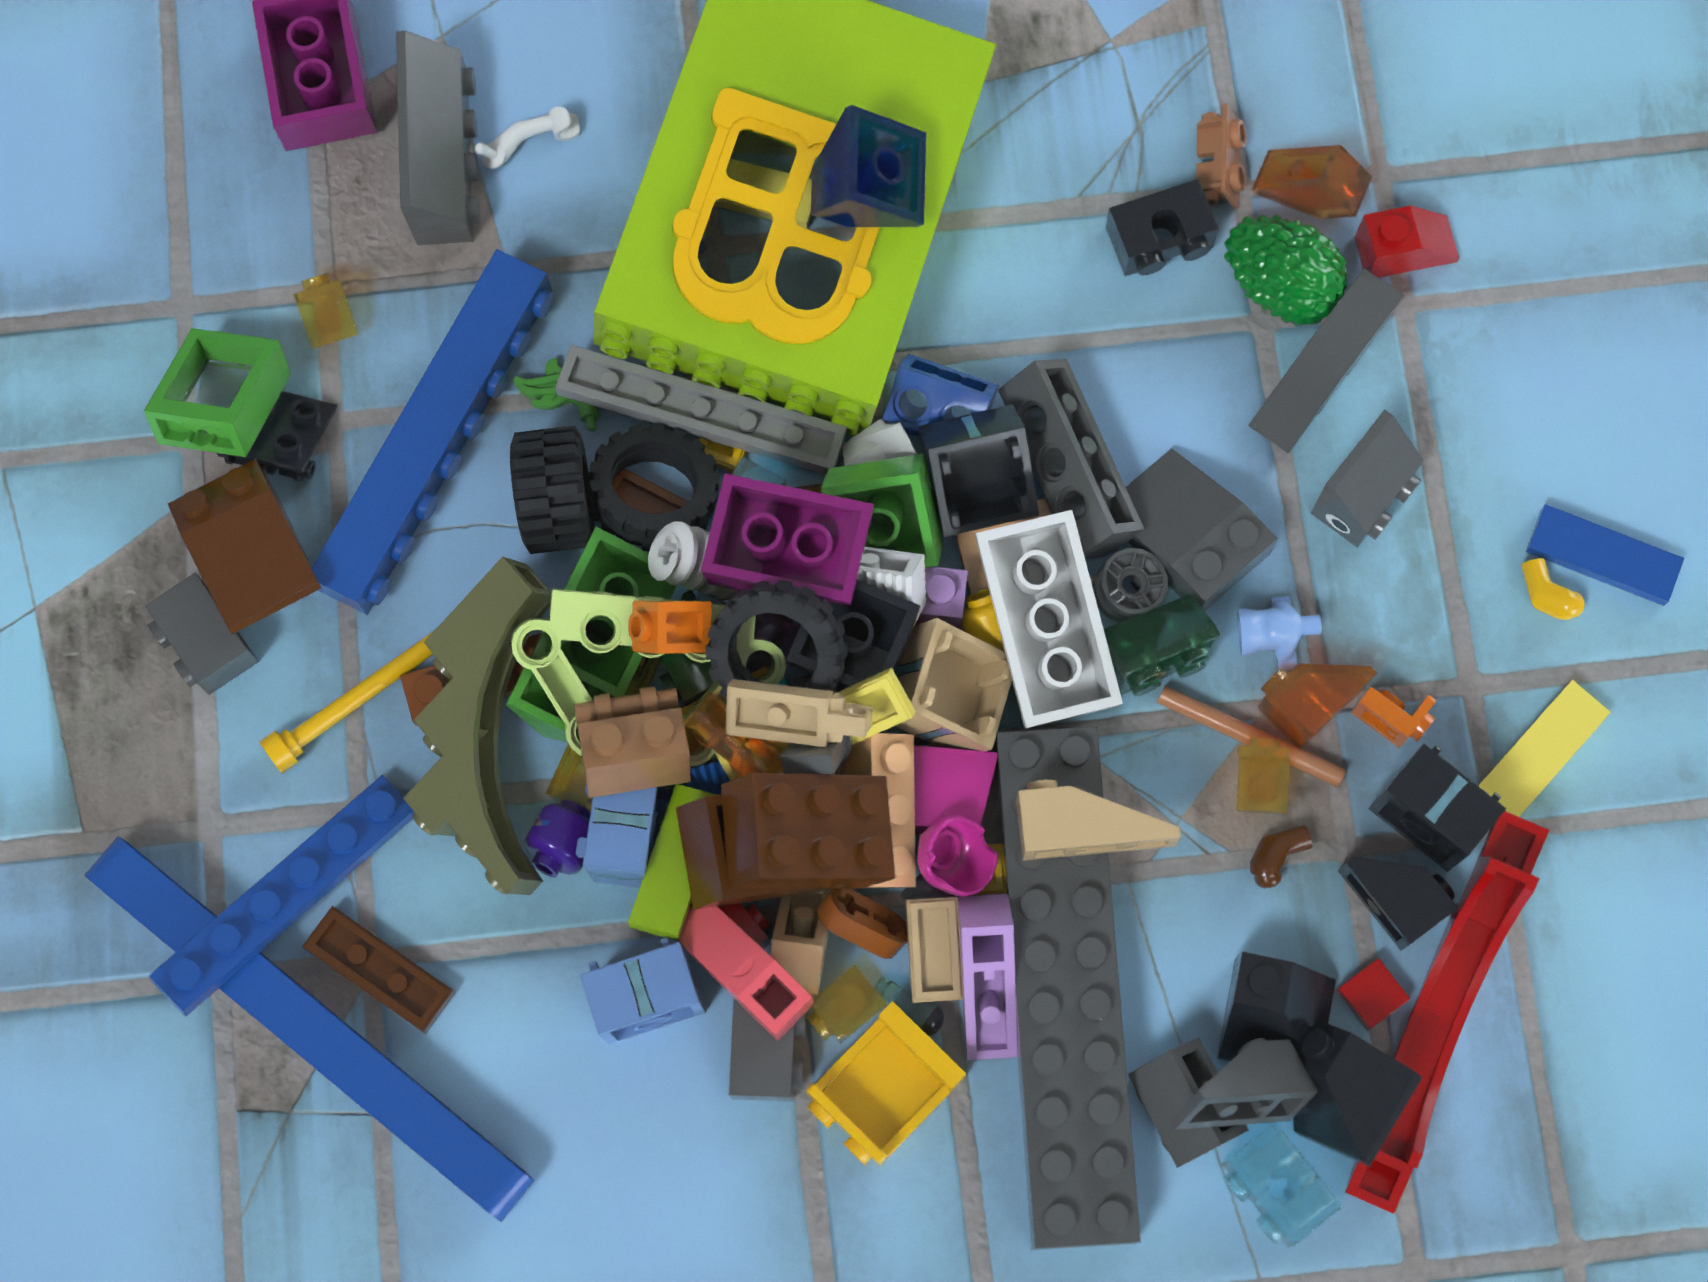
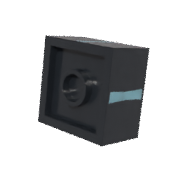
(979, 470)
(1437, 808)

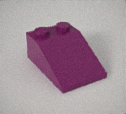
(786, 535)

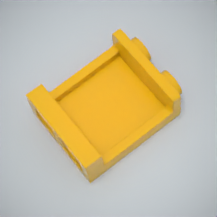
(884, 1086)

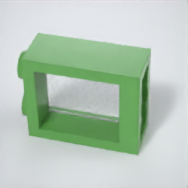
(219, 387)

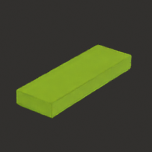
(665, 888)

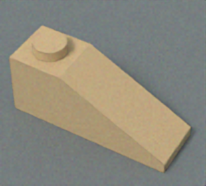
(1075, 823)

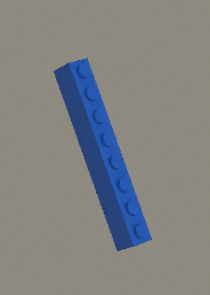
(432, 432)

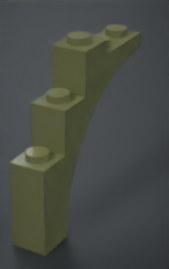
(462, 724)

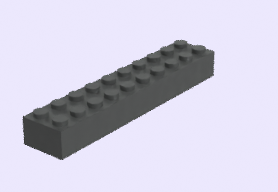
(1067, 1012)

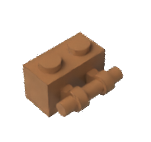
(632, 742)

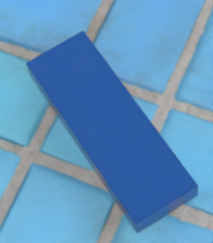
(1605, 555)

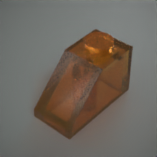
(1314, 180)
(1311, 697)

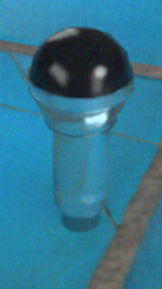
(925, 1014)

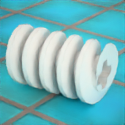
(678, 559)

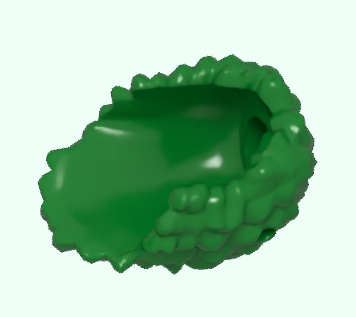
(1287, 268)

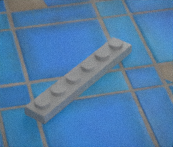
(700, 410)

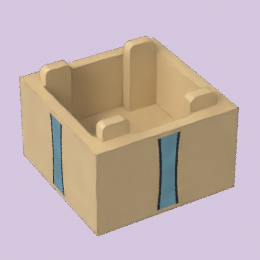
(953, 686)

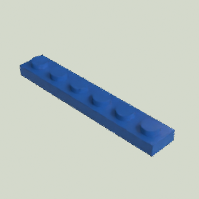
(282, 896)

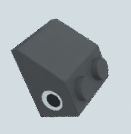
(1369, 482)

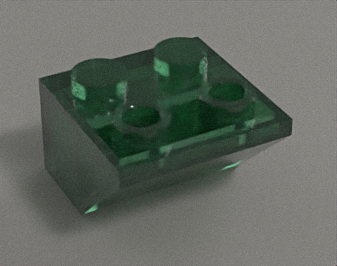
(1161, 643)

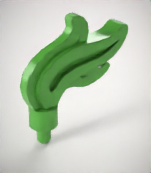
(544, 395)

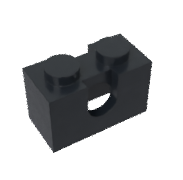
(1177, 209)

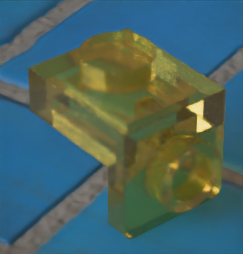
(1263, 777)

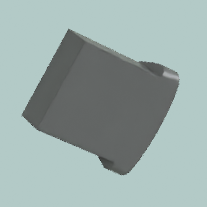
(816, 759)

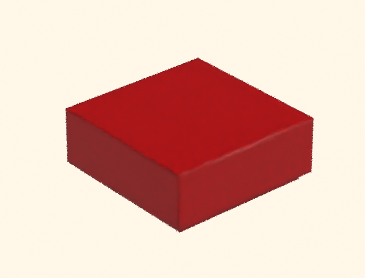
(1373, 994)

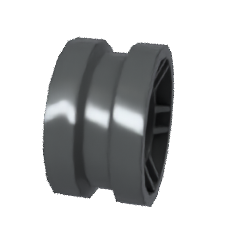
(1146, 575)

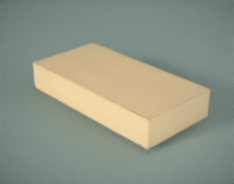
(934, 949)

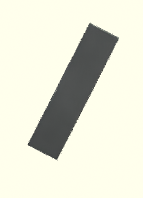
(1326, 360)

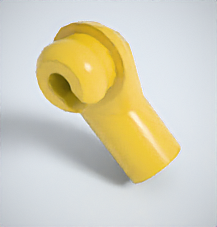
(1548, 596)

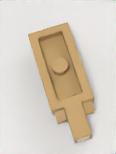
(793, 714)

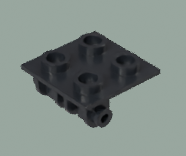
(289, 437)

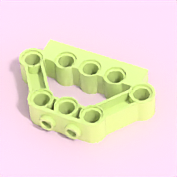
(567, 621)

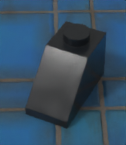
(1400, 896)

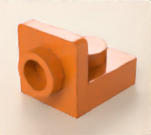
(670, 626)
(1387, 716)

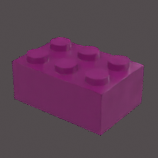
(313, 71)

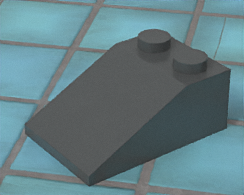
(1196, 529)

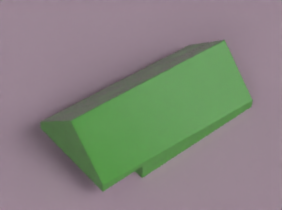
(604, 566)

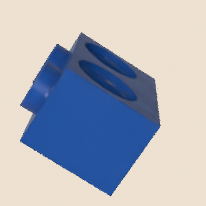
(942, 389)

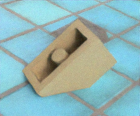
(801, 939)

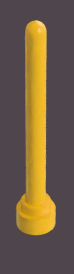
(287, 745)

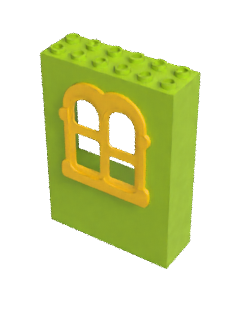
(788, 78)

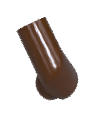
(1272, 853)

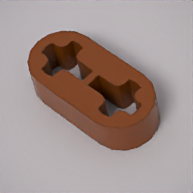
(863, 922)

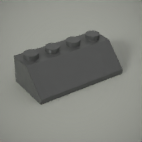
(436, 140)

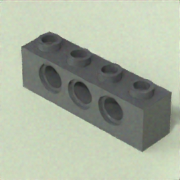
(1072, 456)

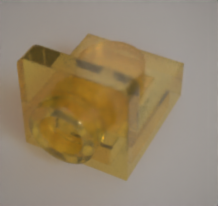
(325, 310)
(845, 1006)

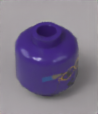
(555, 838)

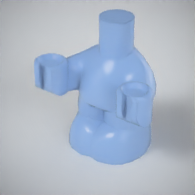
(1275, 630)

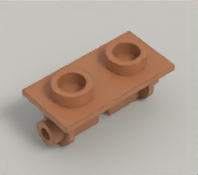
(1222, 140)

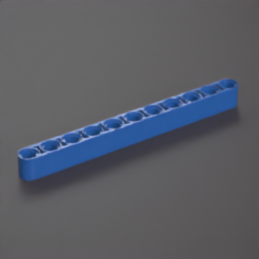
(321, 1038)

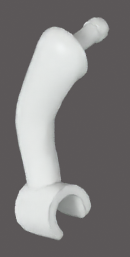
(496, 153)

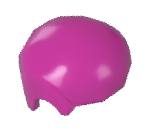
(956, 856)

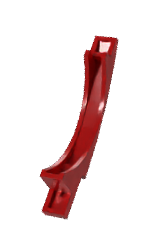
(1468, 946)

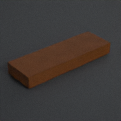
(379, 969)

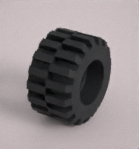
(551, 489)

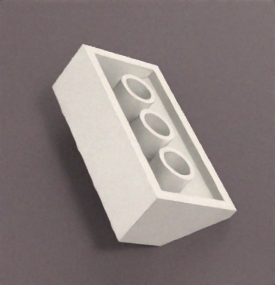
(1048, 619)

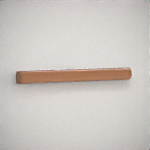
(1244, 732)

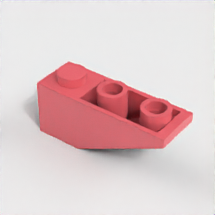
(745, 970)

